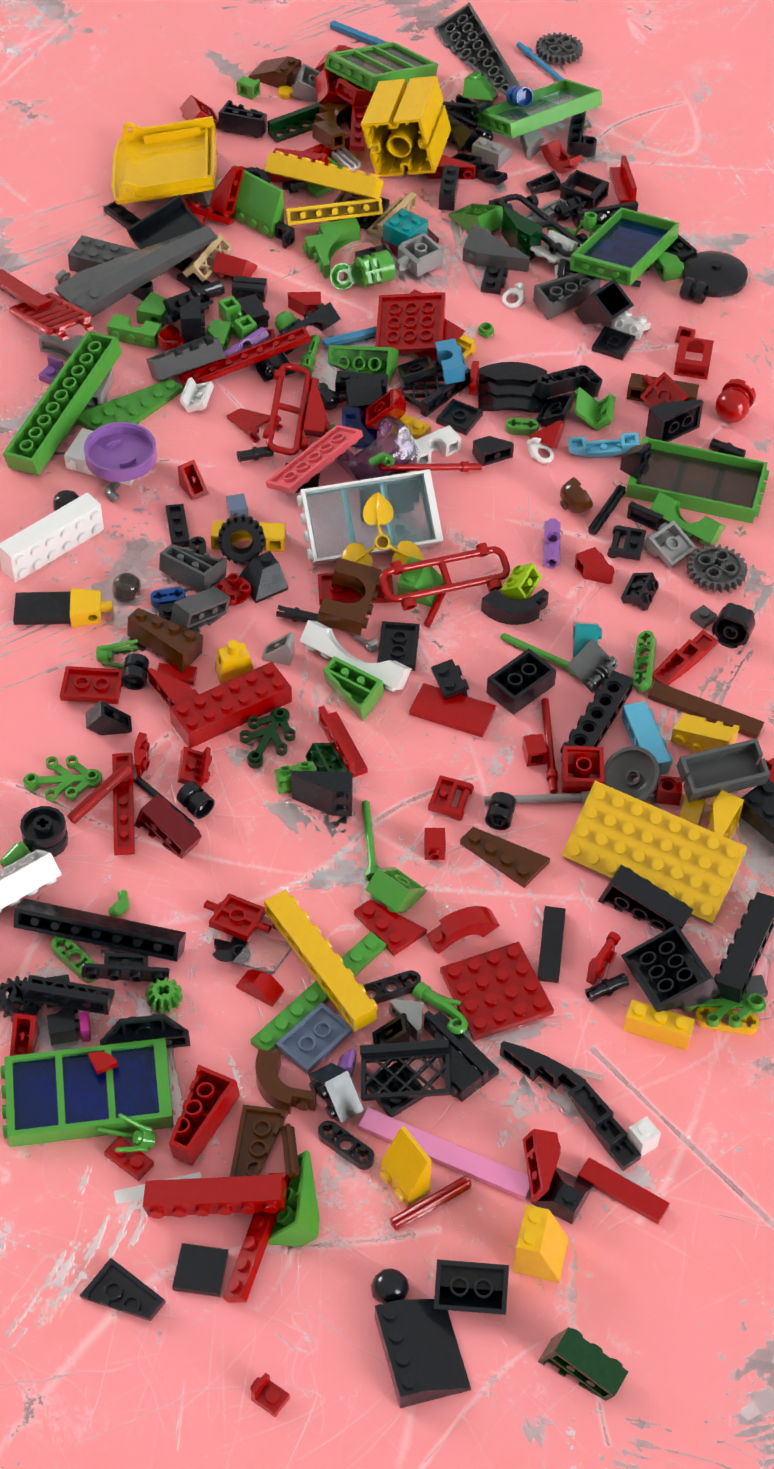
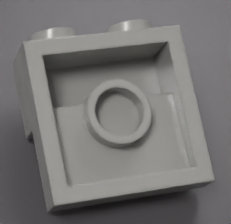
(669, 544)

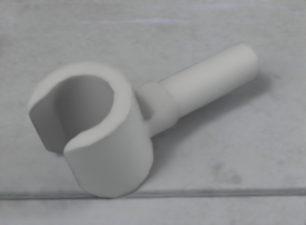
(369, 644)

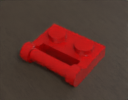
(444, 795)
(606, 955)

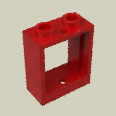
(357, 95)

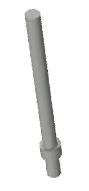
(547, 798)

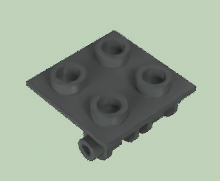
(592, 665)

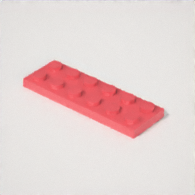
(314, 459)

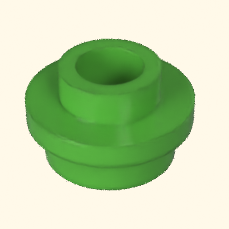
(486, 330)

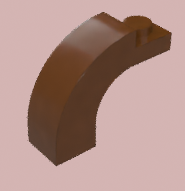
(274, 1090)

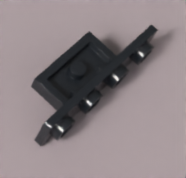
(174, 304)
(124, 967)

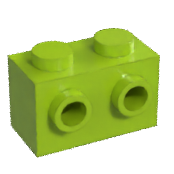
(521, 582)

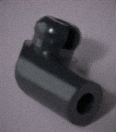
(485, 133)

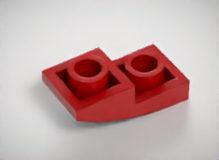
(140, 753)

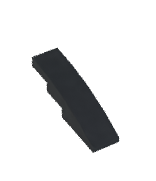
(483, 171)
(536, 1064)
(603, 1125)

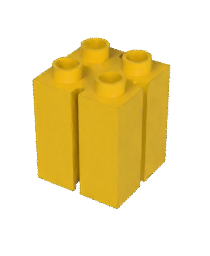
(406, 126)

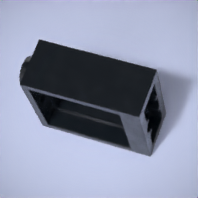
(596, 185)

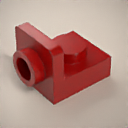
(268, 1395)

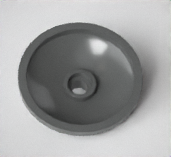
(629, 764)

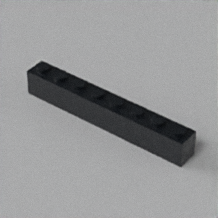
(99, 929)

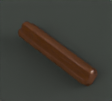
(290, 1151)

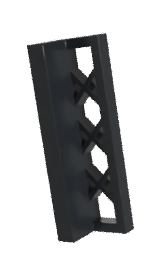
(603, 213)
(67, 994)
(462, 1044)

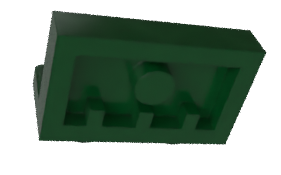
(325, 758)

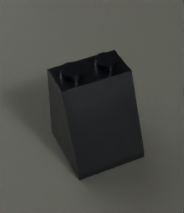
(604, 304)

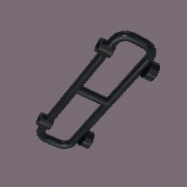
(532, 203)

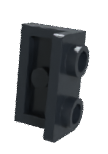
(449, 679)

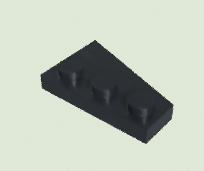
(123, 1292)

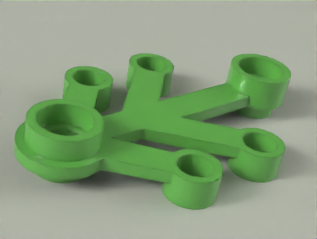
(64, 779)
(749, 1003)

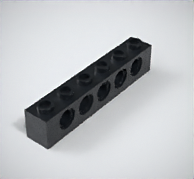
(601, 712)

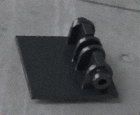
(267, 367)

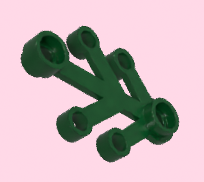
(277, 718)

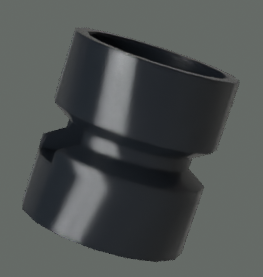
(694, 290)
(135, 671)
(195, 799)
(500, 811)

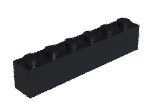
(746, 949)

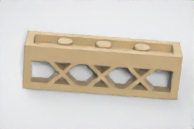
(407, 203)
(207, 253)

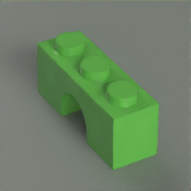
(231, 311)
(142, 336)

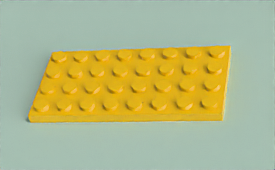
(657, 846)

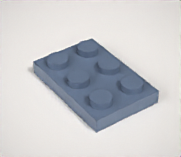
(314, 1038)

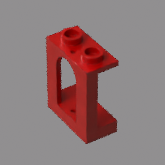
(689, 367)

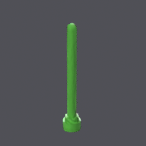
(541, 653)
(372, 866)

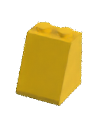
(540, 1245)

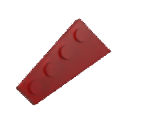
(207, 212)

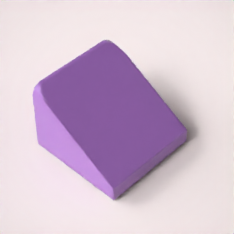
(348, 1061)

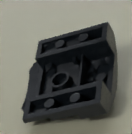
(509, 387)

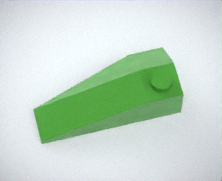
(364, 359)
(301, 1216)

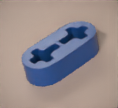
(167, 596)

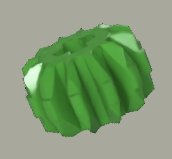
(164, 995)

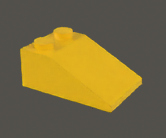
(725, 813)
(406, 1168)

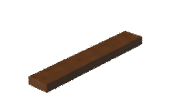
(703, 708)

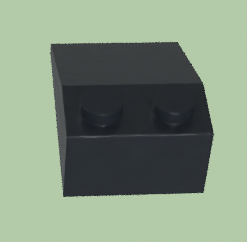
(673, 419)
(324, 791)

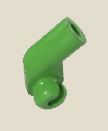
(121, 905)

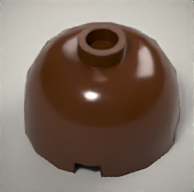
(574, 497)

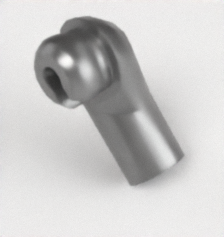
(110, 491)

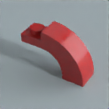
(558, 158)
(462, 923)

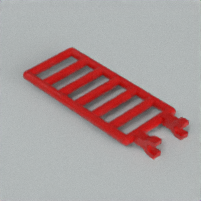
(54, 318)

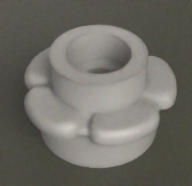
(62, 276)

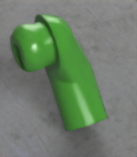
(383, 458)

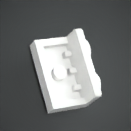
(631, 324)
(196, 395)

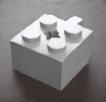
(419, 255)

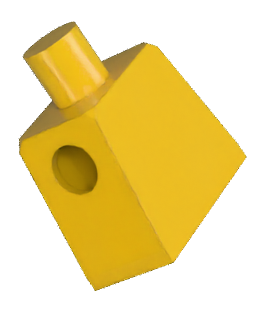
(87, 607)
(232, 661)

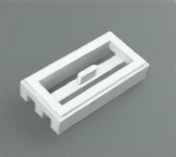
(348, 159)

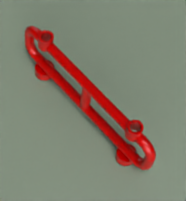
(300, 442)
(408, 599)

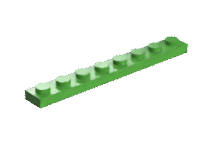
(355, 959)

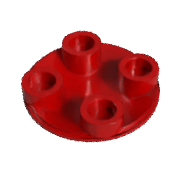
(236, 588)

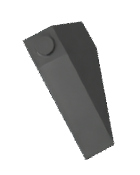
(486, 250)

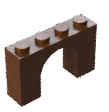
(351, 616)

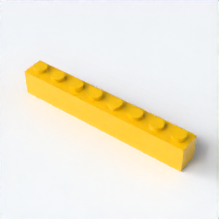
(323, 175)
(321, 961)

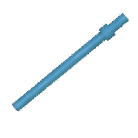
(527, 51)

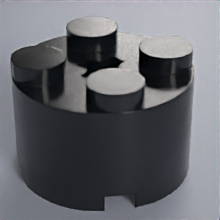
(734, 625)

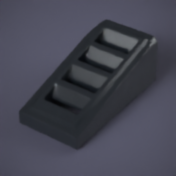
(548, 183)

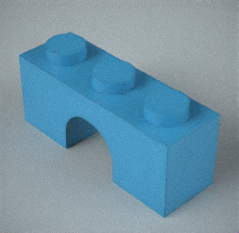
(451, 361)

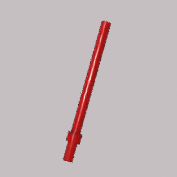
(463, 466)
(552, 773)

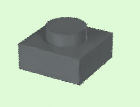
(703, 616)

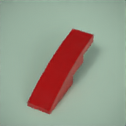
(685, 658)

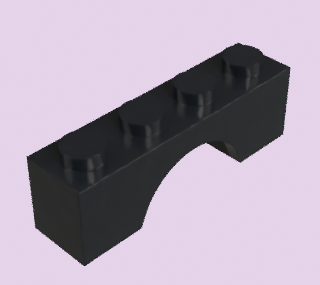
(322, 319)

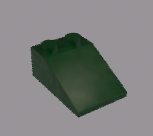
(520, 232)

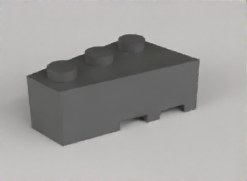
(192, 568)
(200, 609)

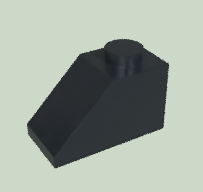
(492, 450)
(107, 720)

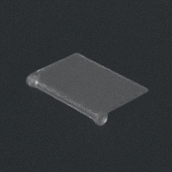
(263, 953)

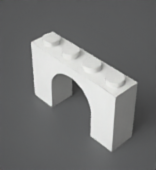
(75, 455)

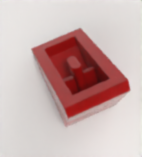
(551, 434)
(191, 480)
(261, 986)
(24, 1034)

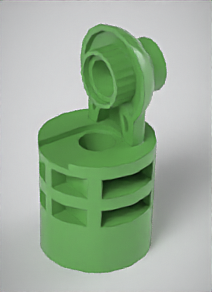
(364, 271)

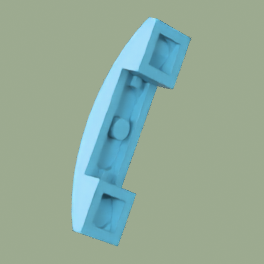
(603, 448)

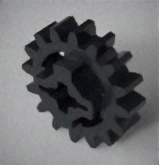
(15, 1002)

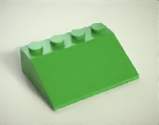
(259, 204)

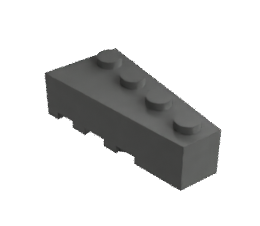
(185, 357)

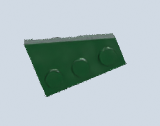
(584, 1362)

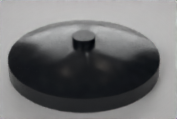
(719, 269)

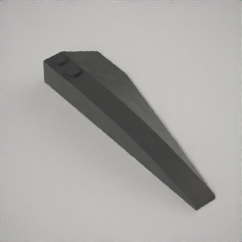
(472, 43)
(115, 279)

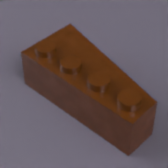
(170, 640)

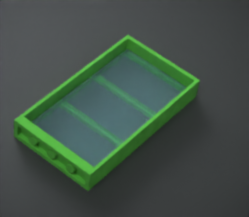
(548, 106)

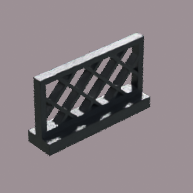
(434, 399)
(400, 1052)

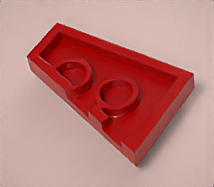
(389, 926)

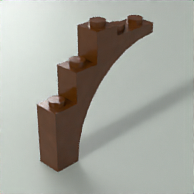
(327, 124)

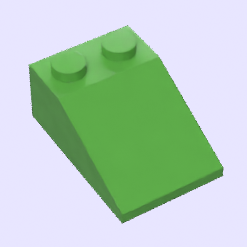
(479, 214)

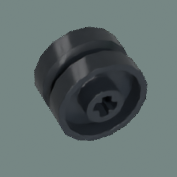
(44, 830)

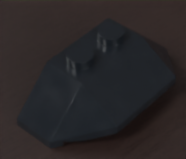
(147, 1028)

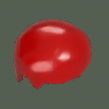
(169, 341)

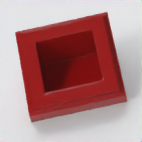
(684, 331)

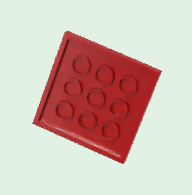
(411, 321)
(496, 990)

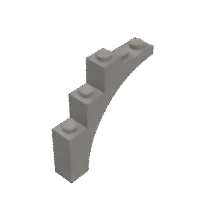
(64, 349)

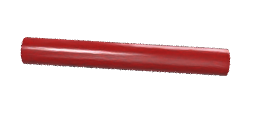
(434, 608)

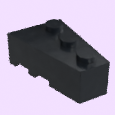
(242, 121)

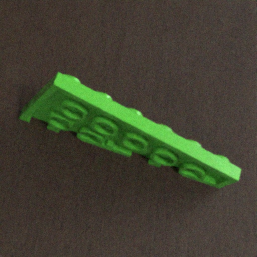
(131, 407)

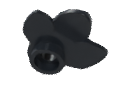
(226, 950)

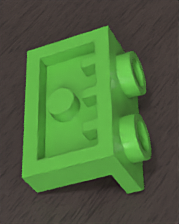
(283, 775)

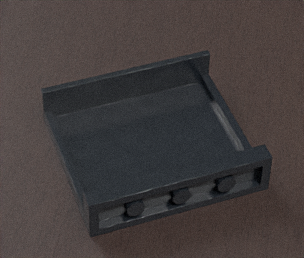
(163, 224)

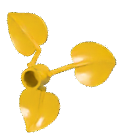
(380, 511)

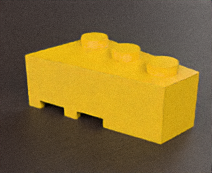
(699, 735)

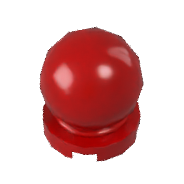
(734, 401)

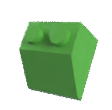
(419, 580)
(394, 889)

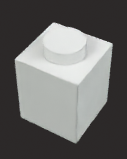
(644, 1136)

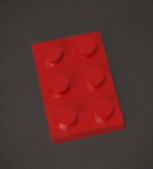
(91, 685)

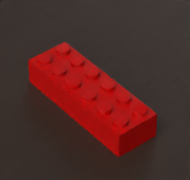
(230, 704)

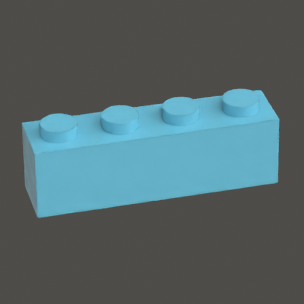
(645, 733)

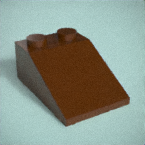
(277, 71)

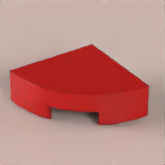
(102, 1061)

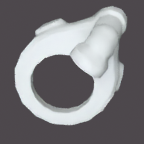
(518, 290)
(533, 446)

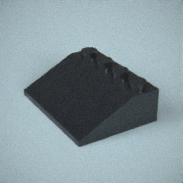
(670, 971)
(420, 1351)

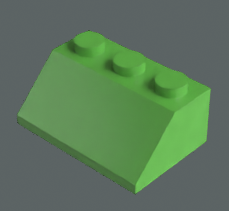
(478, 87)

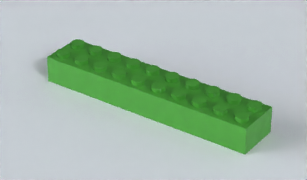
(62, 403)

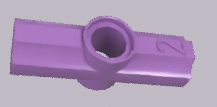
(255, 338)
(551, 543)

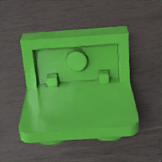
(593, 412)

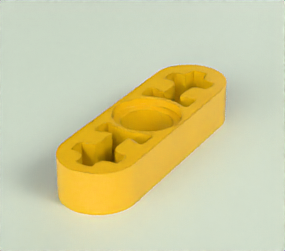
(743, 1029)

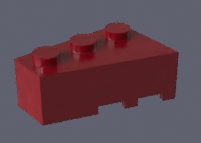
(168, 826)

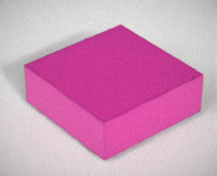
(85, 1026)

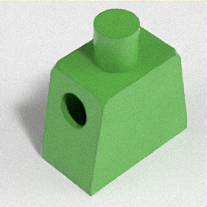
(152, 309)

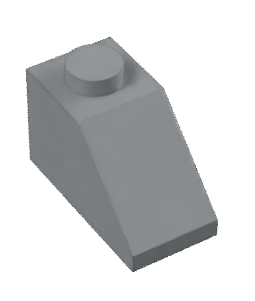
(531, 143)

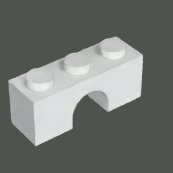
(442, 440)

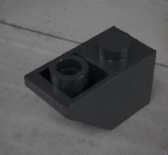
(636, 460)

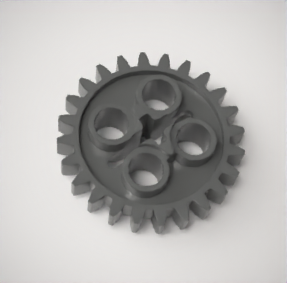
(559, 48)
(717, 568)

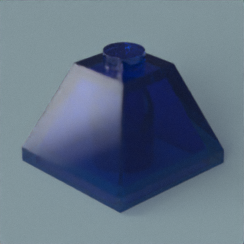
(356, 418)

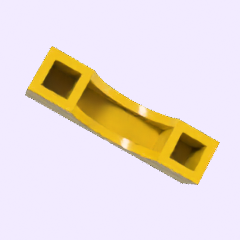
(273, 534)

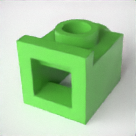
(248, 87)

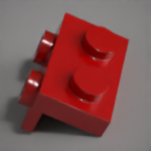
(194, 766)

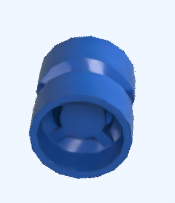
(519, 96)

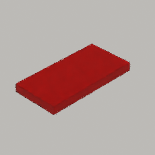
(345, 594)
(455, 712)

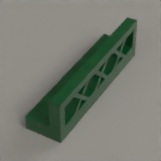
(293, 120)

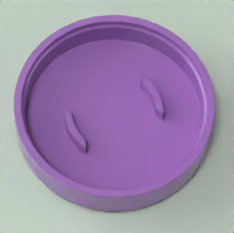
(120, 451)

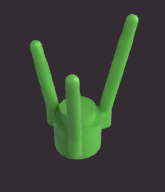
(106, 652)
(143, 1139)

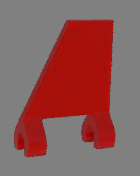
(250, 421)

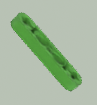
(640, 661)

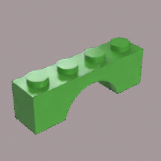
(705, 529)

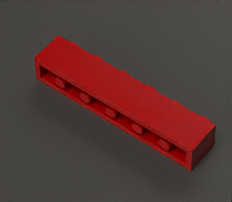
(215, 1196)

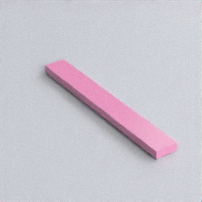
(450, 1155)

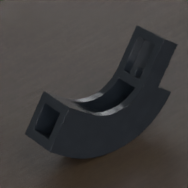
(514, 611)

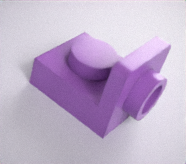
(52, 370)

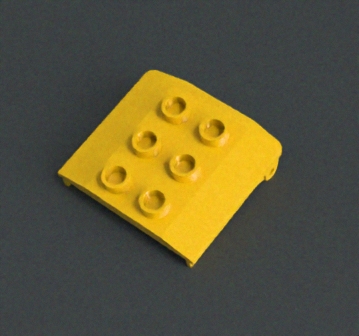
(164, 160)

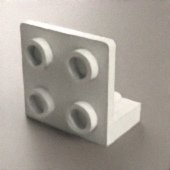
(543, 251)

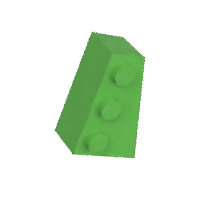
(353, 686)

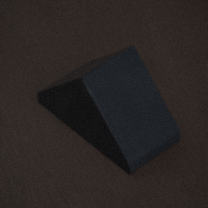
(393, 1031)

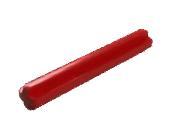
(99, 793)
(430, 1202)

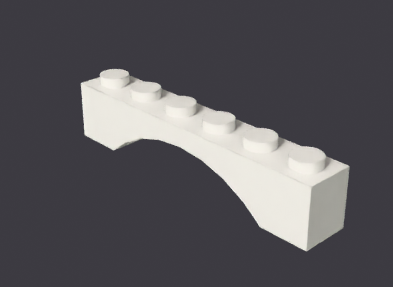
(321, 638)

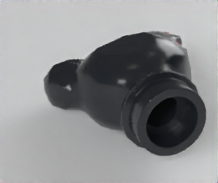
(329, 397)

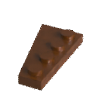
(507, 857)
(256, 1138)

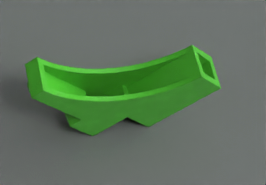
(329, 240)

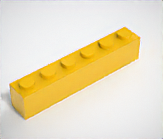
(333, 211)

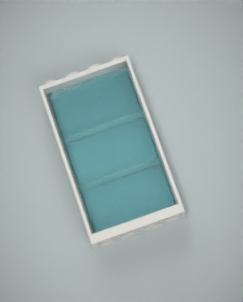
(336, 514)

